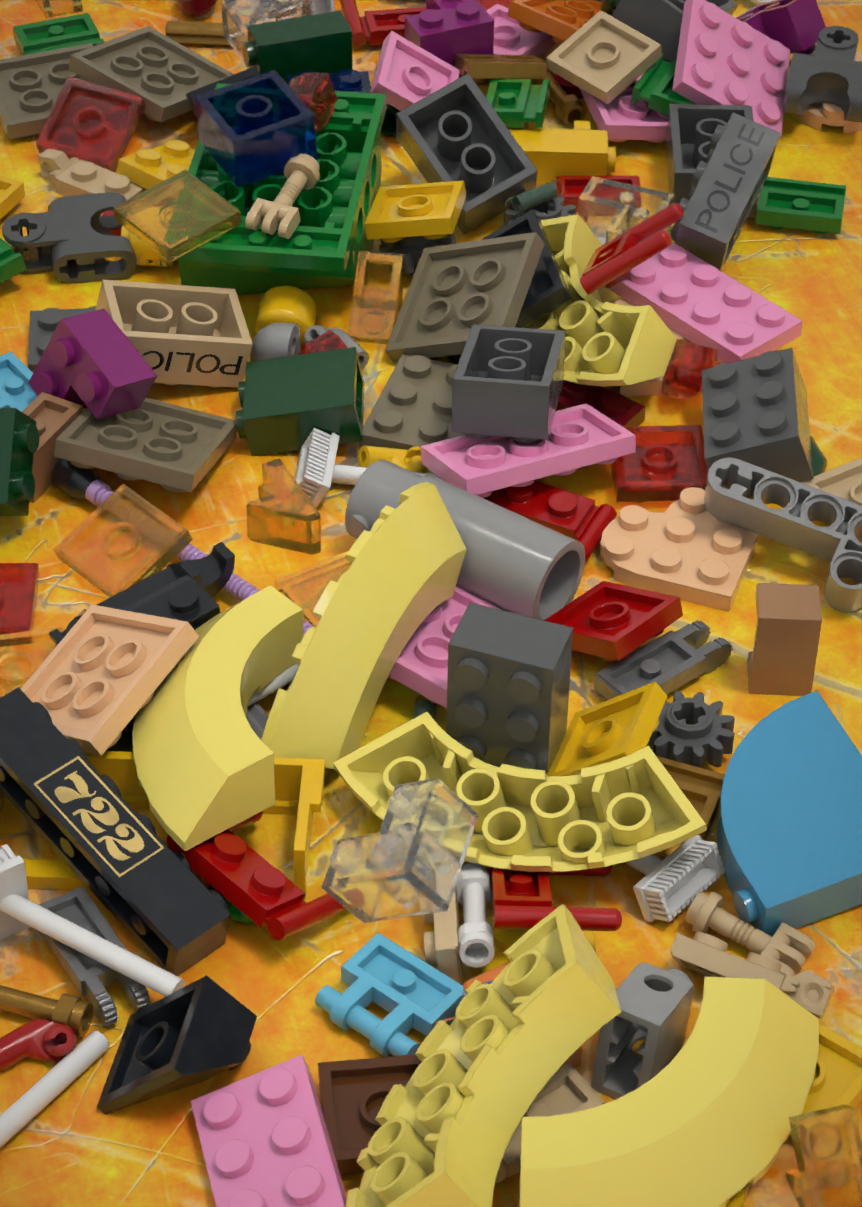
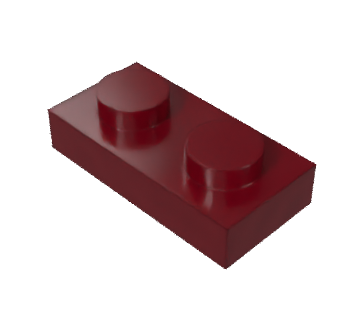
(611, 404)

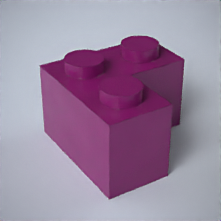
(788, 22)
(451, 29)
(93, 366)

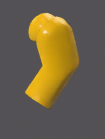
(407, 459)

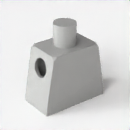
(653, 1009)

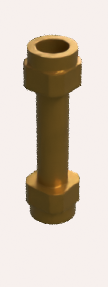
(566, 106)
(67, 1010)

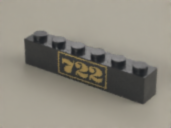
(106, 840)

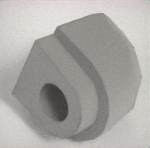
(276, 341)

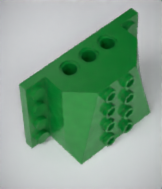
(331, 214)

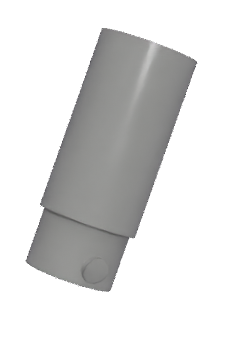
(507, 556)

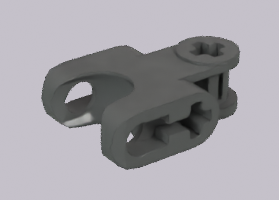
(827, 75)
(73, 239)

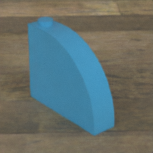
(793, 818)

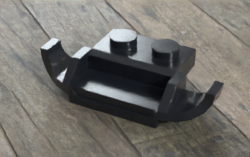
(177, 592)

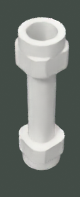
(475, 935)

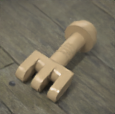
(301, 173)
(786, 946)

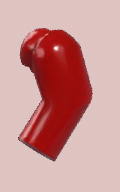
(38, 1041)

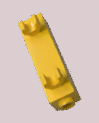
(566, 151)

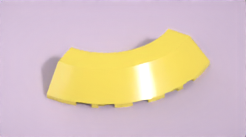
(607, 340)
(366, 620)
(193, 737)
(531, 818)
(483, 1071)
(697, 1124)

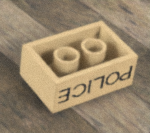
(182, 330)

